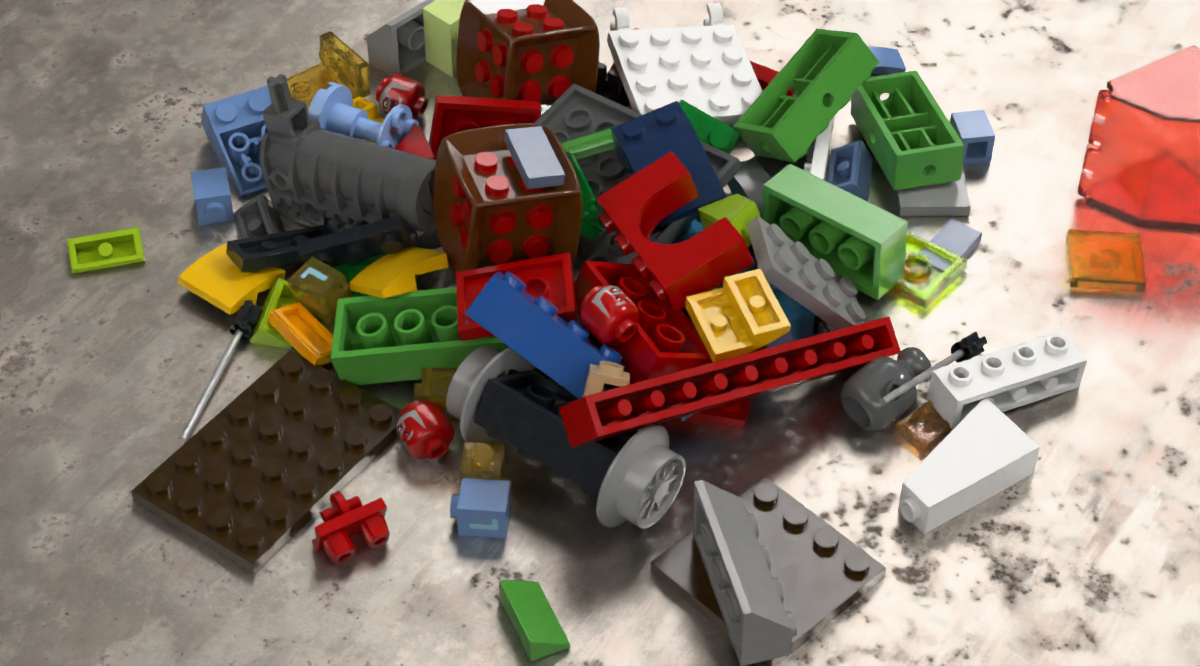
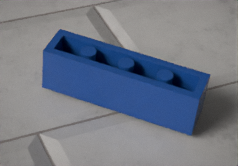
(538, 333)

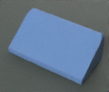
(851, 169)

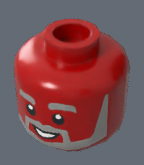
(401, 90)
(609, 315)
(424, 429)

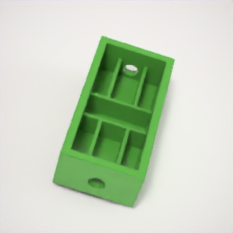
(822, 81)
(907, 131)

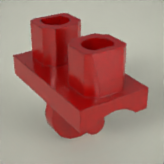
(347, 520)

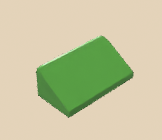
(532, 618)

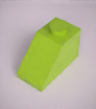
(736, 208)

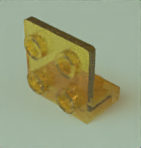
(337, 65)

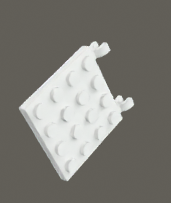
(685, 63)

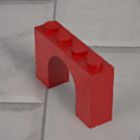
(675, 269)

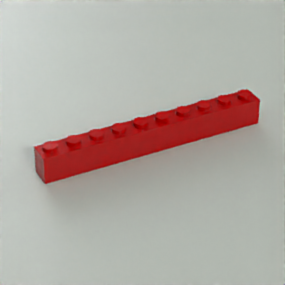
(726, 381)

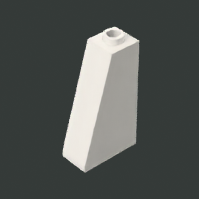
(967, 468)

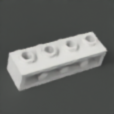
(1007, 377)

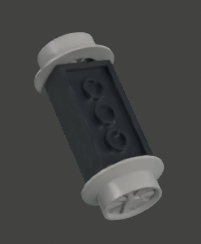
(508, 401)

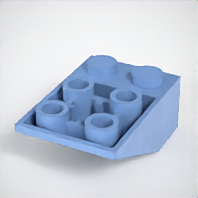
(236, 133)

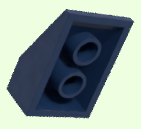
(657, 134)

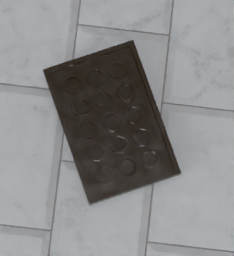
(269, 461)

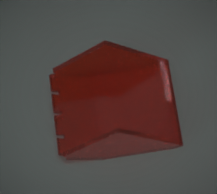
(1148, 145)

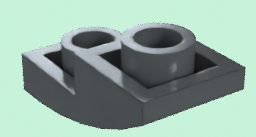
(750, 182)

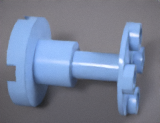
(336, 114)

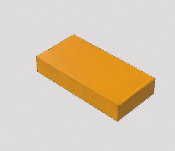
(303, 332)

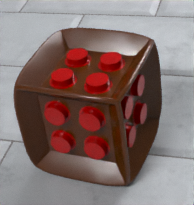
(525, 49)
(489, 213)

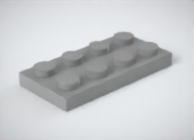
(804, 277)

